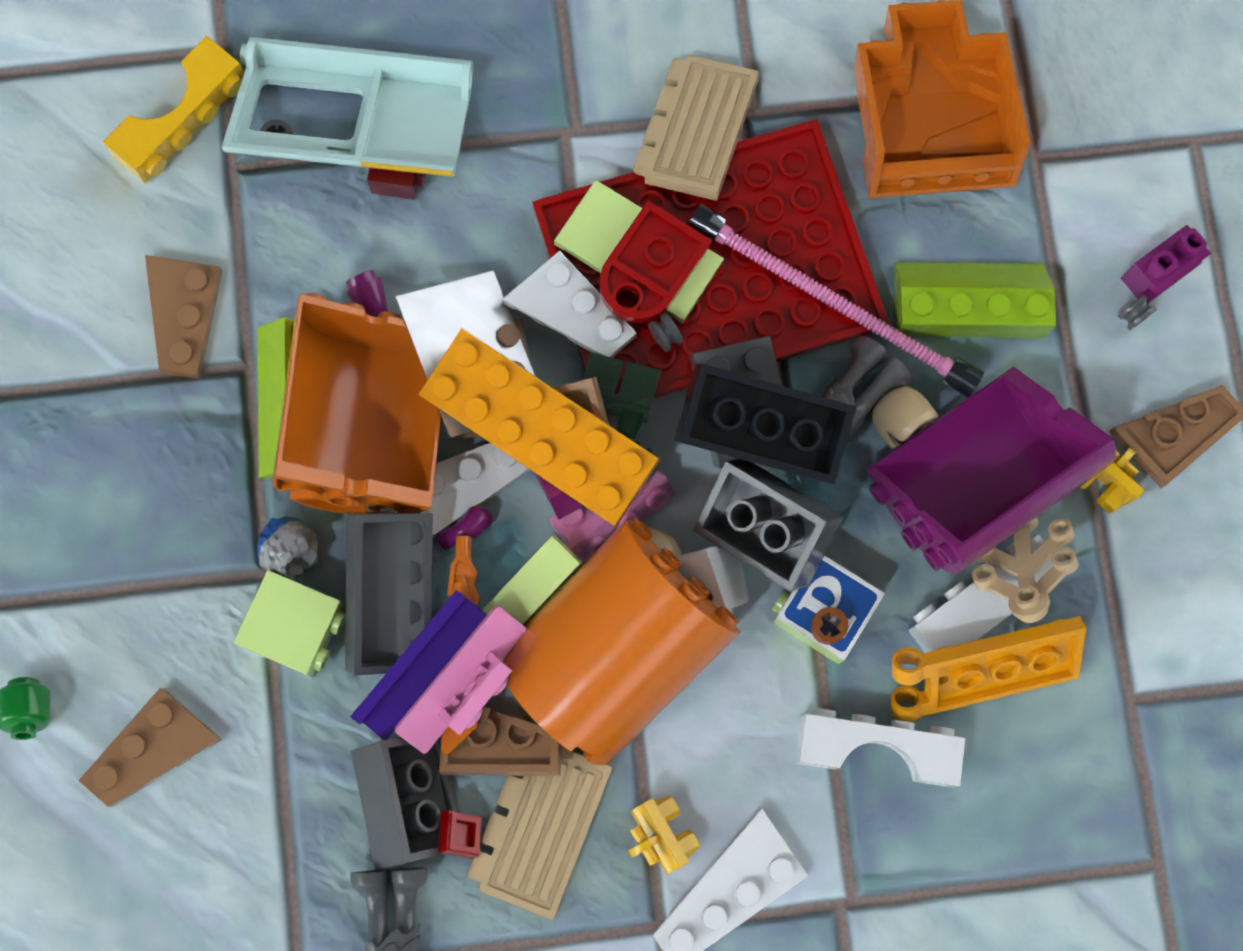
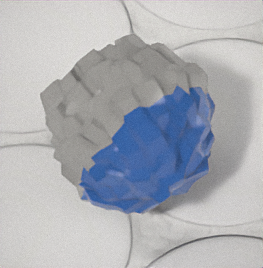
(287, 547)

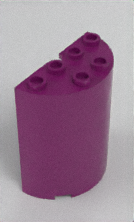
(987, 470)

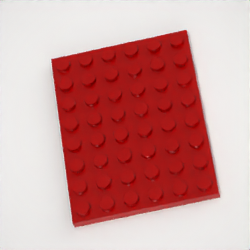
(780, 198)

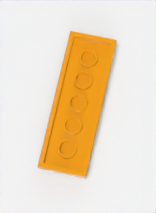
(539, 427)

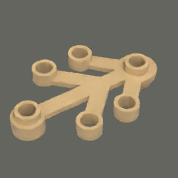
(1031, 598)

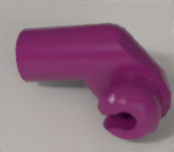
(470, 524)

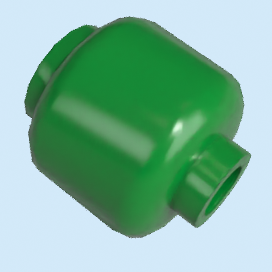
(24, 708)

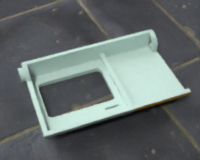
(407, 116)

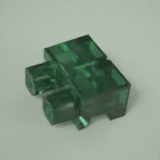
(635, 393)

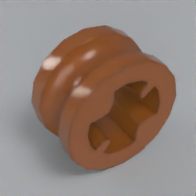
(841, 628)

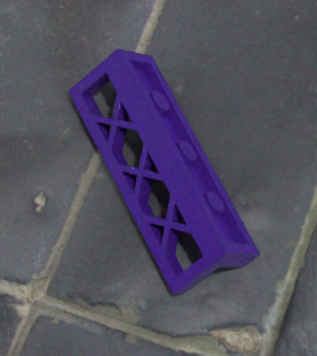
(419, 665)

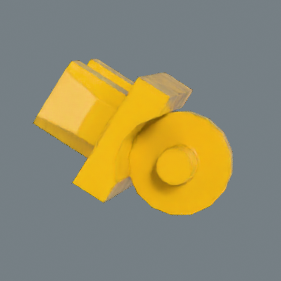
(1118, 479)
(657, 839)

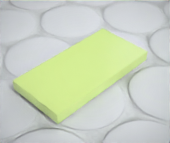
(600, 225)

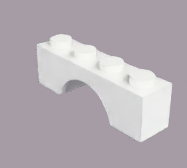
(931, 756)

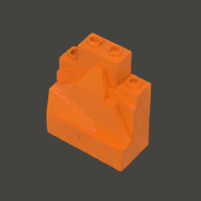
(938, 105)

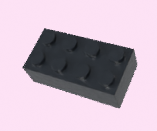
(764, 423)

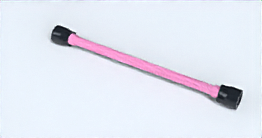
(957, 374)

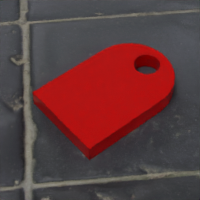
(652, 262)

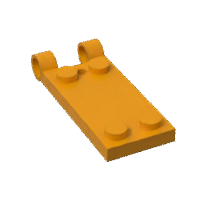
(987, 668)

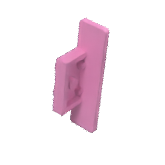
(588, 531)
(464, 683)

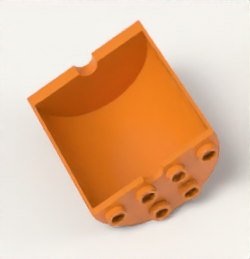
(353, 413)
(616, 645)

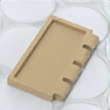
(696, 126)
(540, 835)

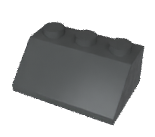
(402, 800)

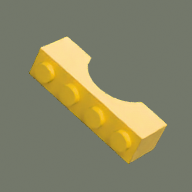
(148, 143)

